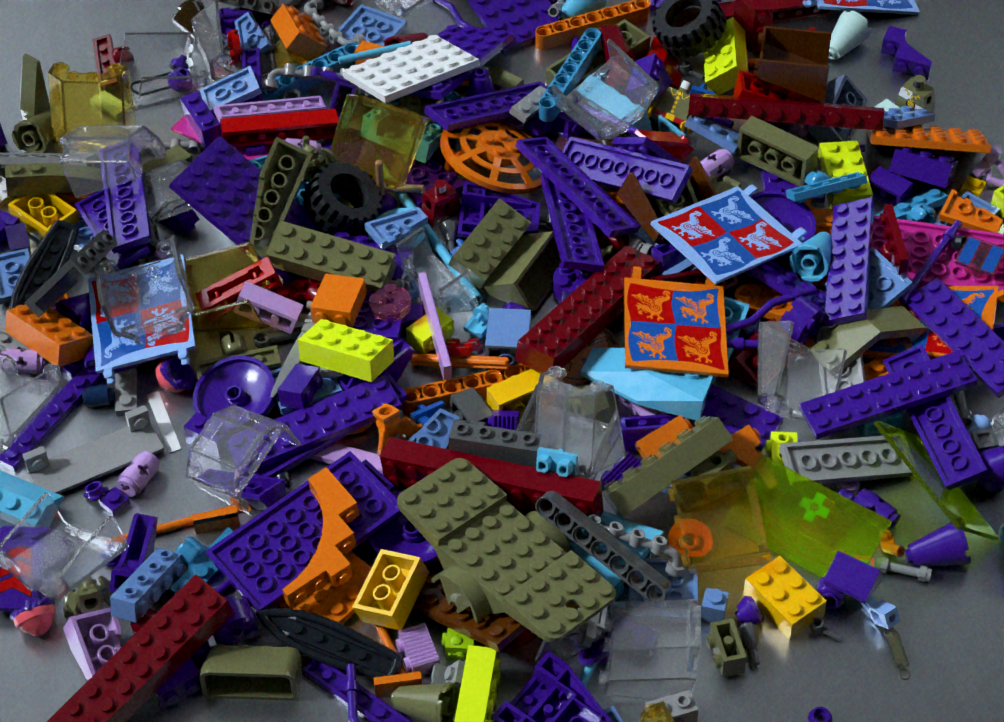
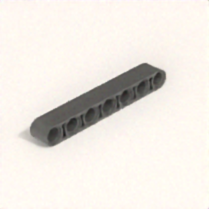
(614, 547)

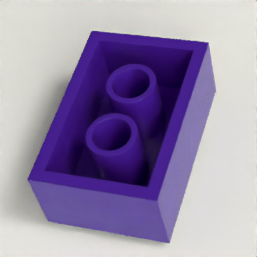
(924, 165)

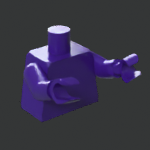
(341, 88)

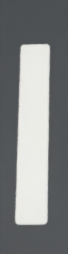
(163, 422)

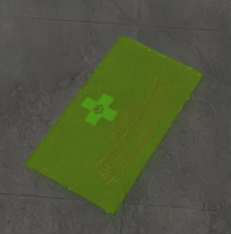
(952, 502)
(811, 521)

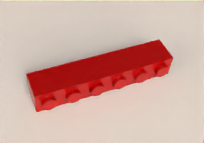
(265, 128)

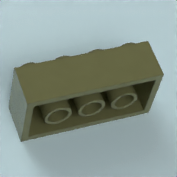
(776, 151)
(489, 243)

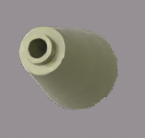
(33, 133)
(427, 701)

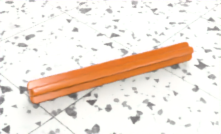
(483, 362)

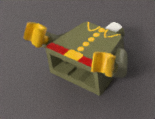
(673, 105)

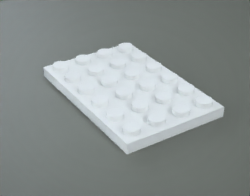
(410, 68)

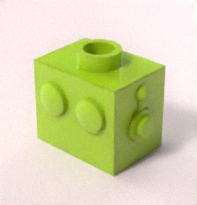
(456, 645)

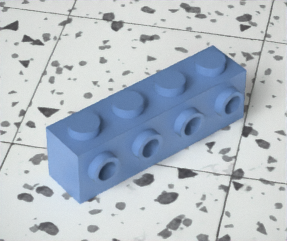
(146, 585)

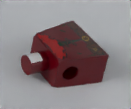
(440, 203)

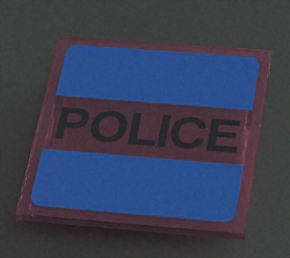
(979, 257)

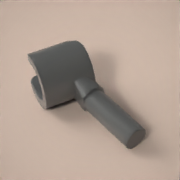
(686, 70)
(819, 629)

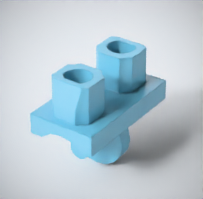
(478, 322)
(556, 460)

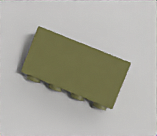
(526, 271)
(251, 672)

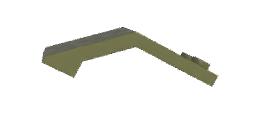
(862, 334)

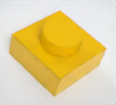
(973, 186)

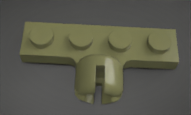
(267, 355)

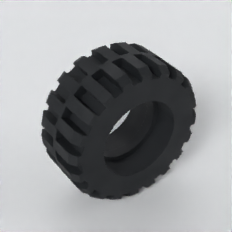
(694, 37)
(354, 186)

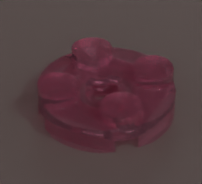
(388, 294)

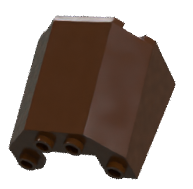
(793, 63)
(642, 206)

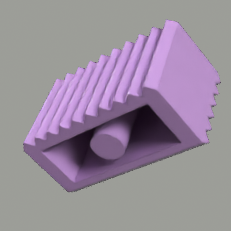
(417, 648)

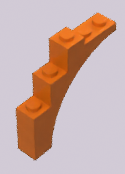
(742, 445)
(337, 538)

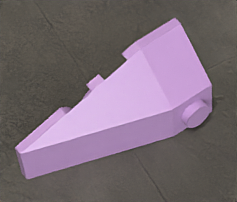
(93, 639)

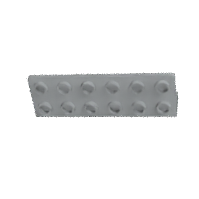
(95, 457)

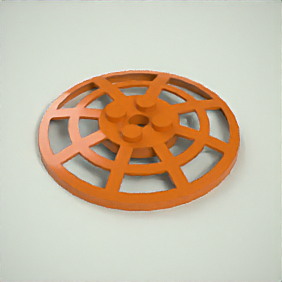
(495, 147)

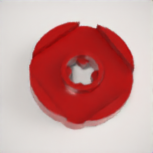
(233, 42)
(458, 348)

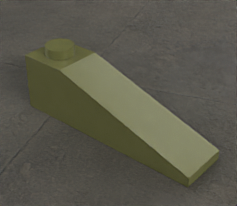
(32, 88)

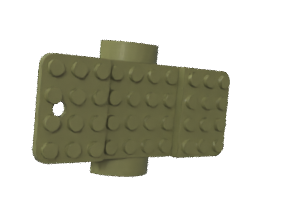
(501, 557)

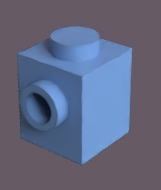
(714, 605)

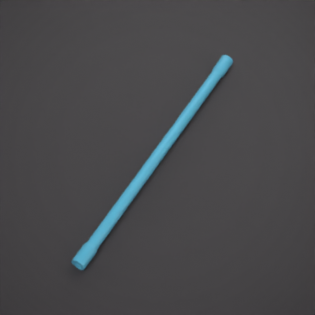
(434, 240)

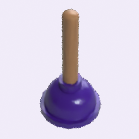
(388, 200)

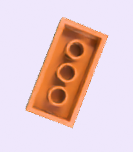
(50, 335)

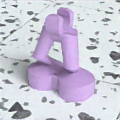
(985, 165)

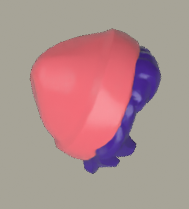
(175, 376)
(35, 616)

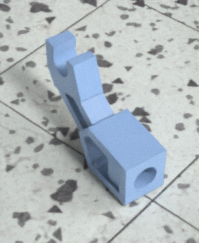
(881, 612)

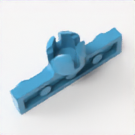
(820, 184)
(920, 207)
(196, 561)

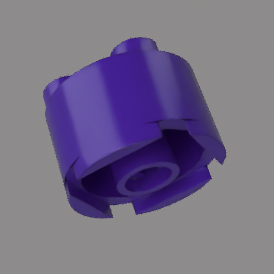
(567, 281)
(805, 318)
(240, 625)

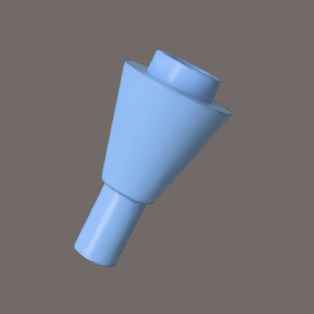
(978, 423)

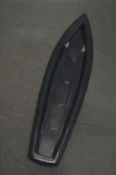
(45, 261)
(330, 642)

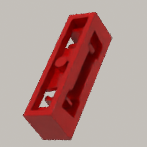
(231, 286)

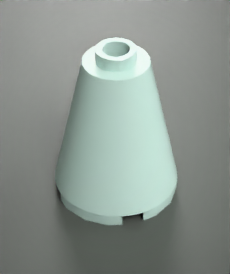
(848, 33)

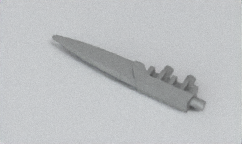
(293, 356)

